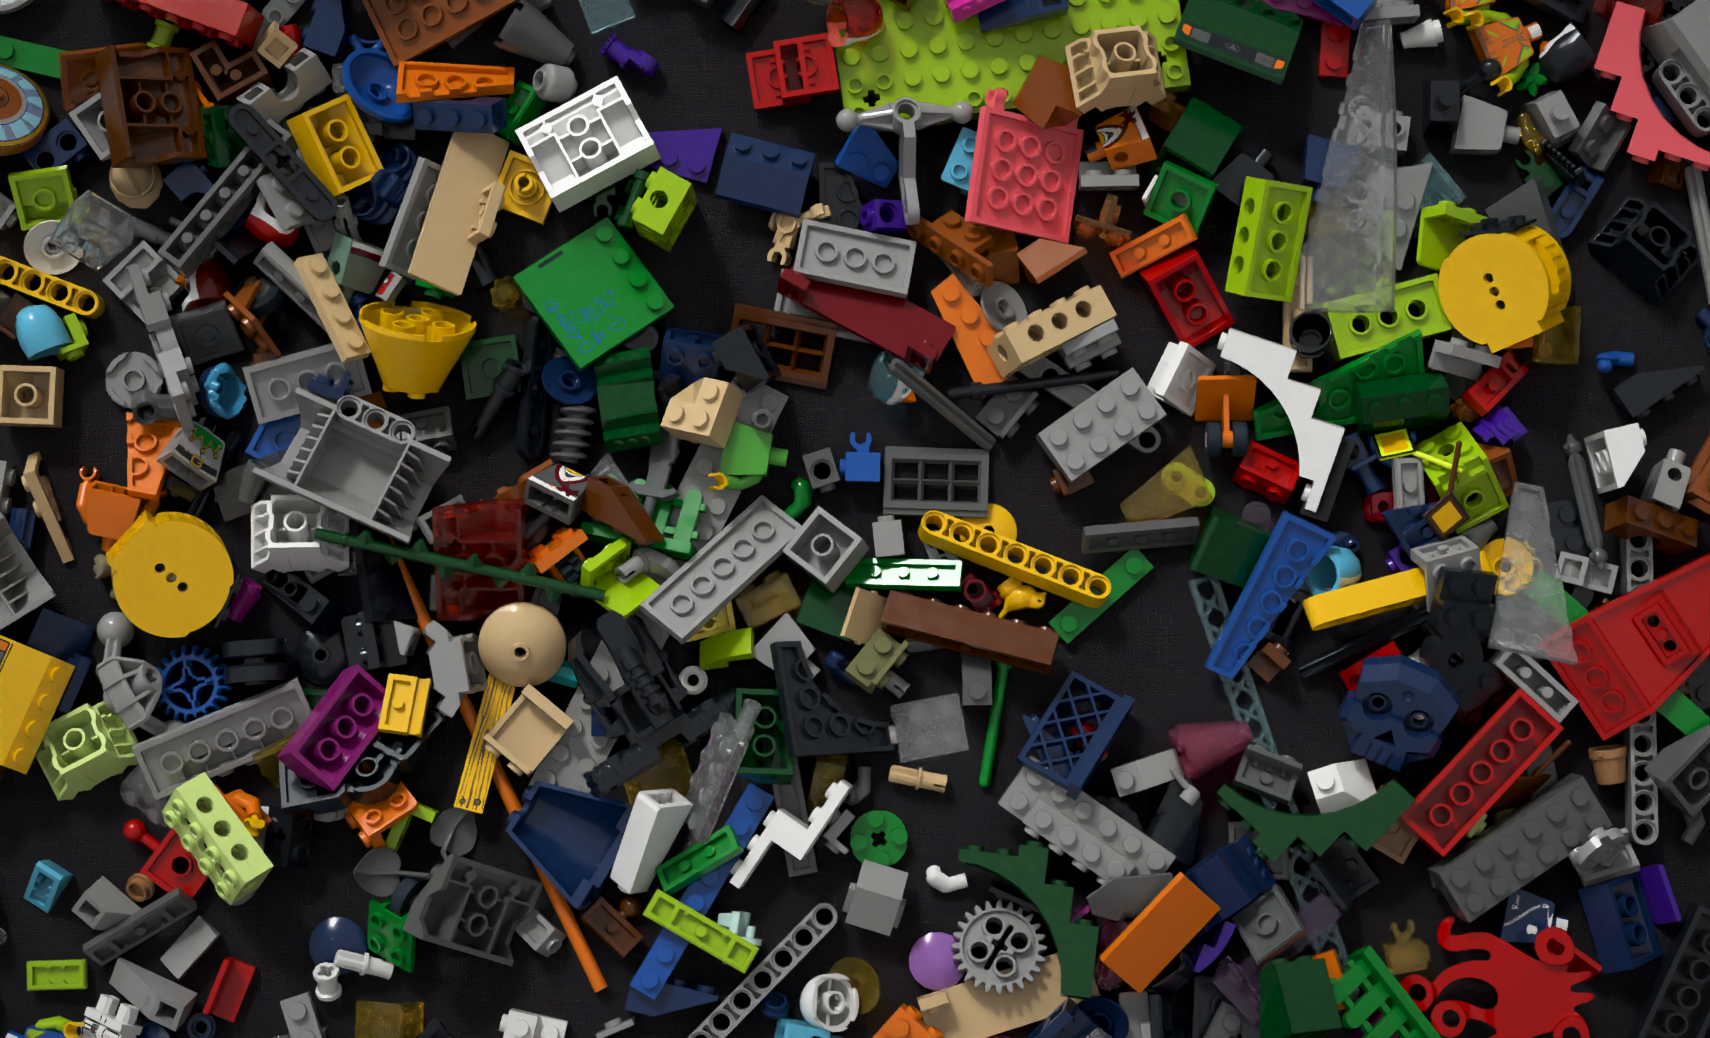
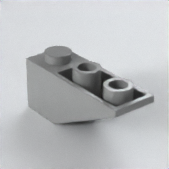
(153, 994)

